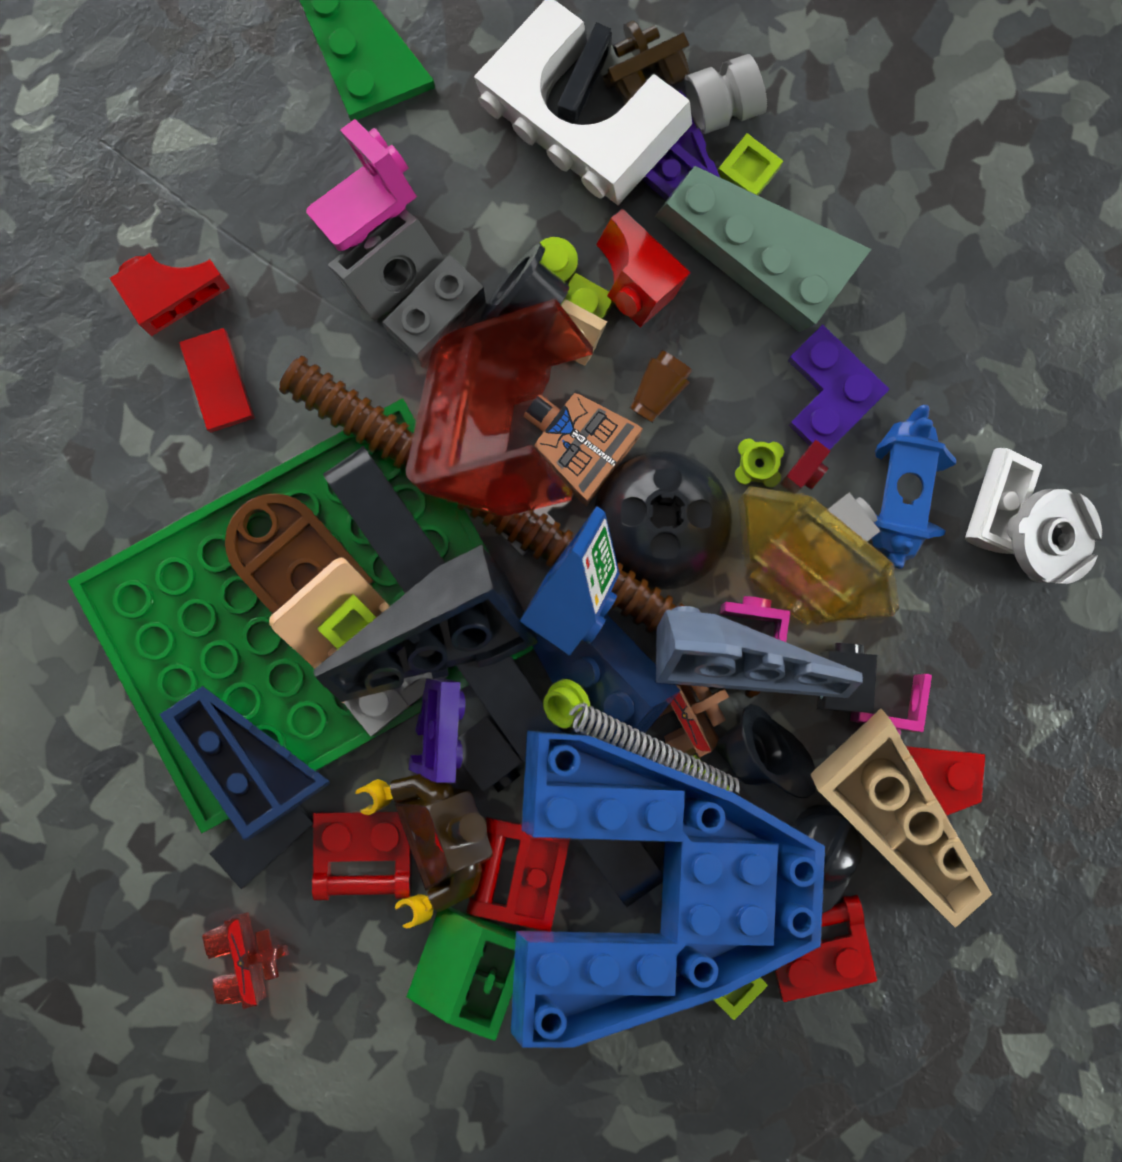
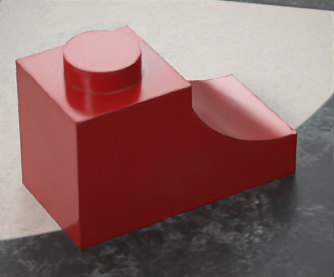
(641, 267)
(164, 293)

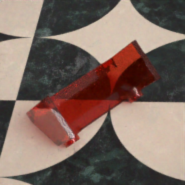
(470, 406)

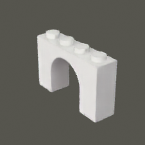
(605, 154)

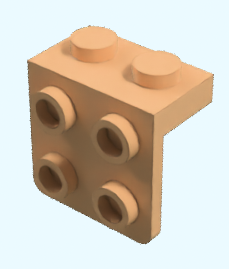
(300, 616)

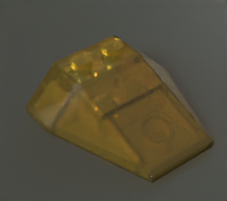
(813, 560)

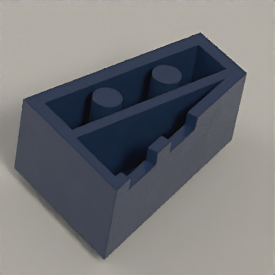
(613, 675)
(239, 763)

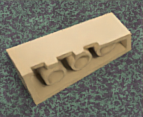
(892, 806)

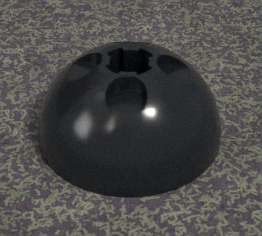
(647, 533)

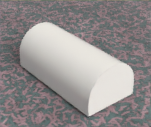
(1005, 488)

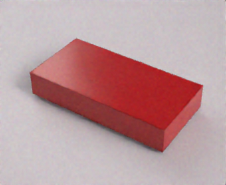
(216, 380)

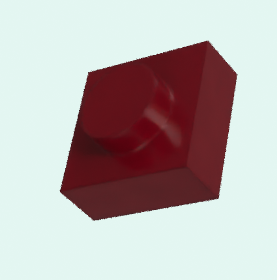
(807, 469)

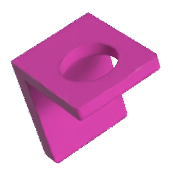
(759, 609)
(917, 708)

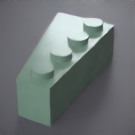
(762, 246)

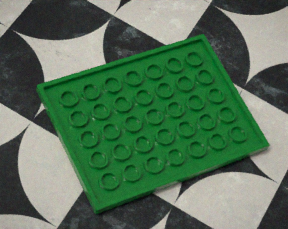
(186, 620)

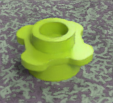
(769, 453)

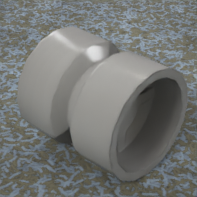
(728, 93)

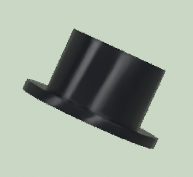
(526, 286)

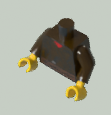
(443, 836)

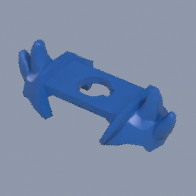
(918, 452)

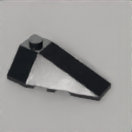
(446, 620)

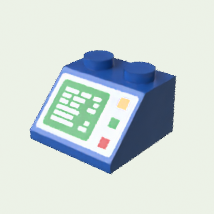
(576, 588)

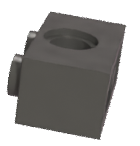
(362, 266)
(434, 309)

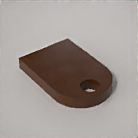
(288, 555)

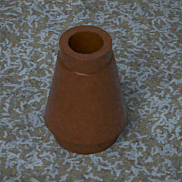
(660, 385)

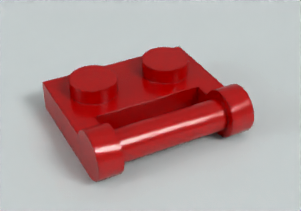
(360, 838)
(534, 878)
(837, 964)

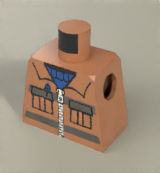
(582, 441)

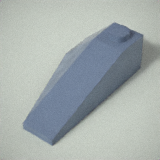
(724, 654)

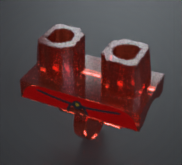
(246, 981)

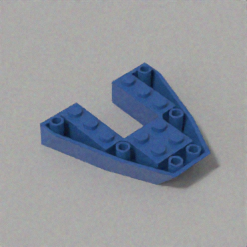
(734, 894)

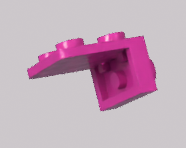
(368, 195)

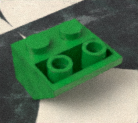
(466, 972)

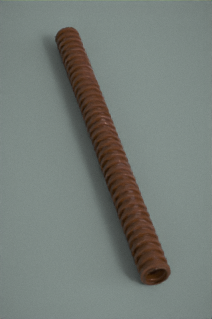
(394, 443)

